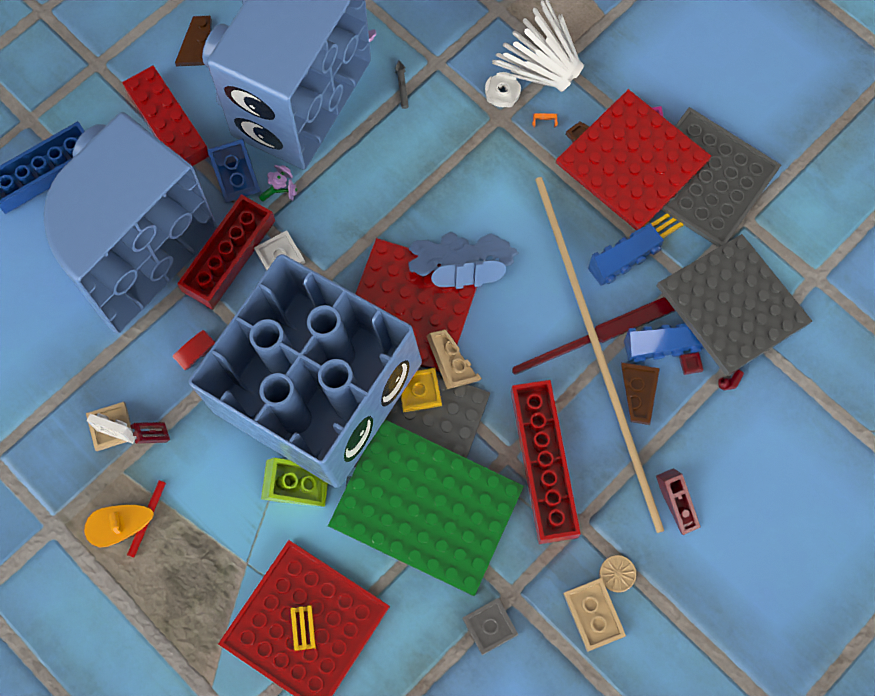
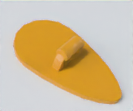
(116, 524)

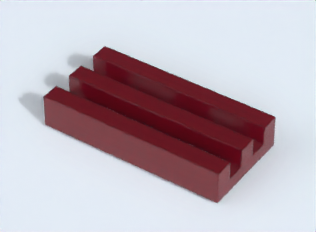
(153, 435)

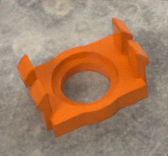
(544, 116)

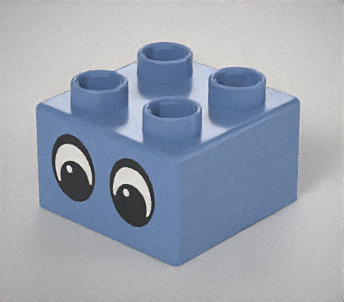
(288, 71)
(308, 369)

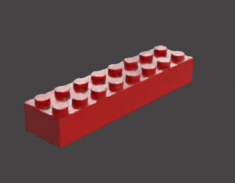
(545, 462)

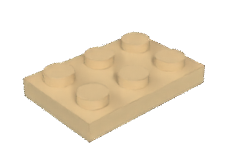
(594, 614)

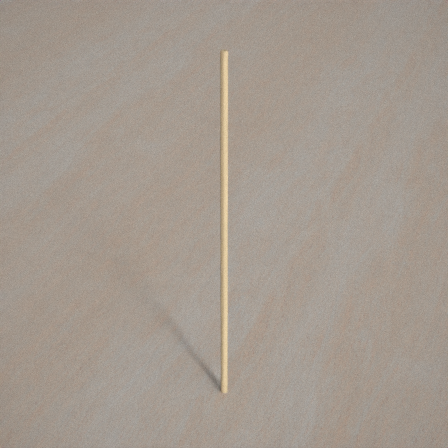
(600, 357)

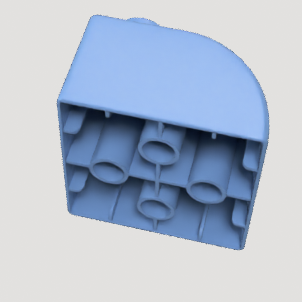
(125, 218)

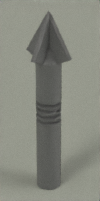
(400, 70)

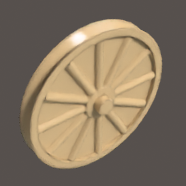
(618, 573)

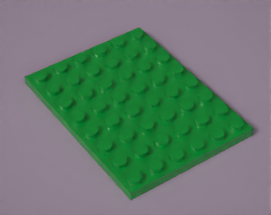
(426, 507)

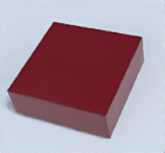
(691, 363)

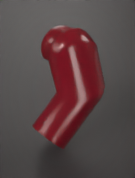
(731, 383)

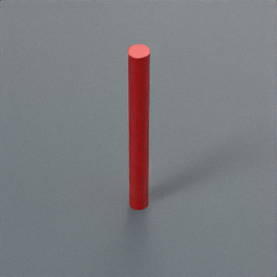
(152, 505)

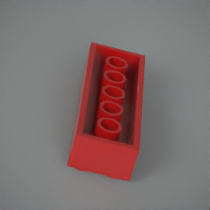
(165, 115)
(226, 252)

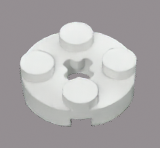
(502, 99)

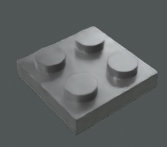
(490, 626)

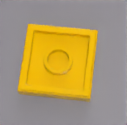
(421, 391)

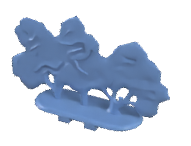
(461, 261)

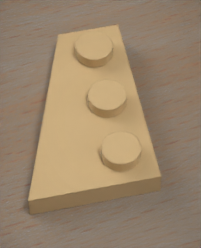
(452, 365)

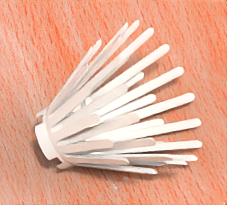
(553, 69)

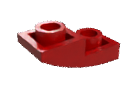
(194, 349)

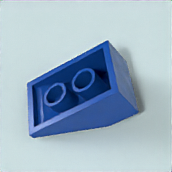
(234, 170)

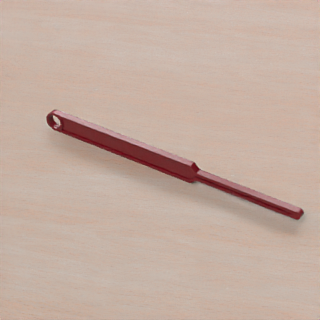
(606, 331)

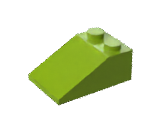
(292, 484)

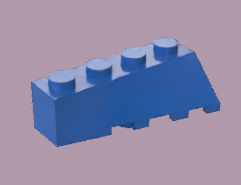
(625, 254)
(660, 342)

